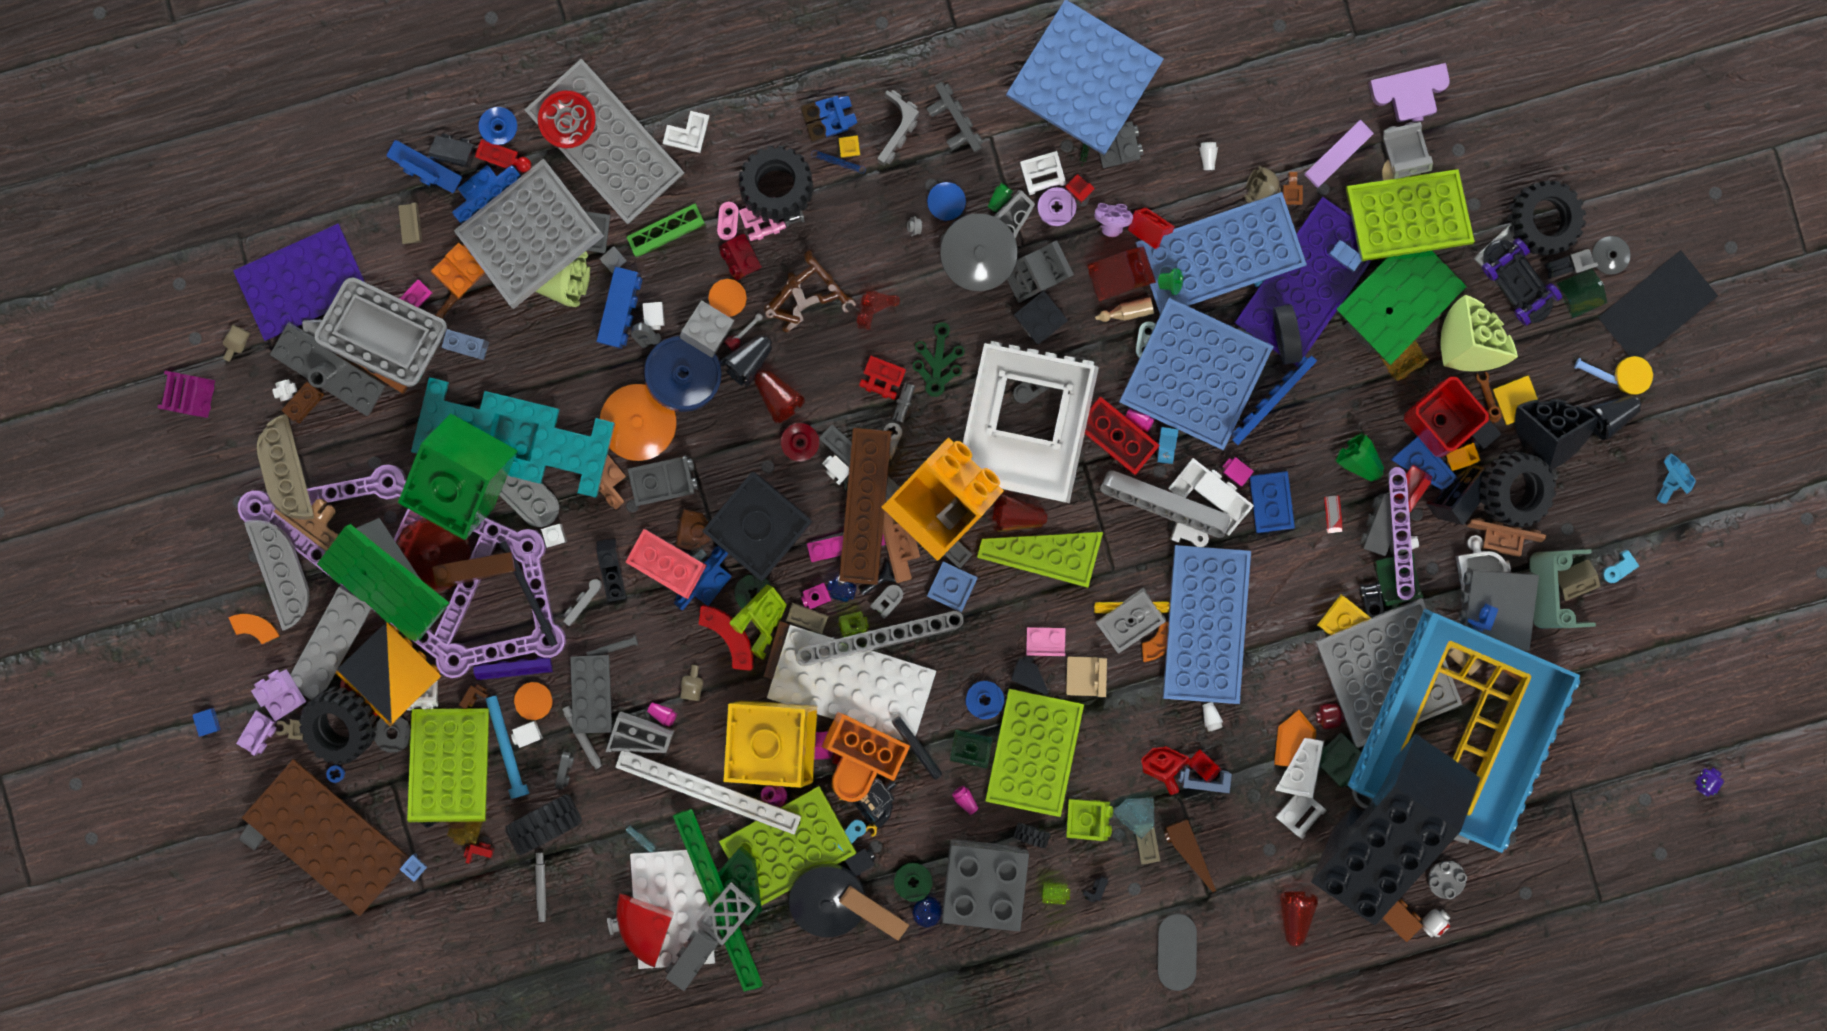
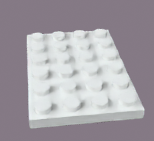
(671, 883)

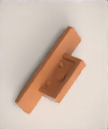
(611, 476)
(1504, 539)
(900, 547)

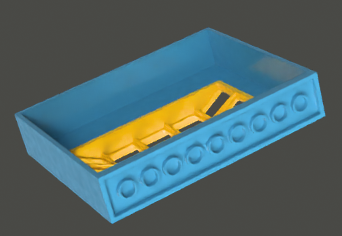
(1519, 737)

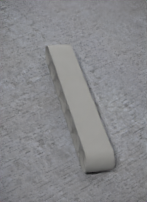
(1165, 504)

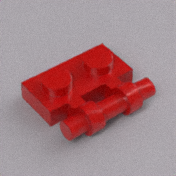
(885, 372)

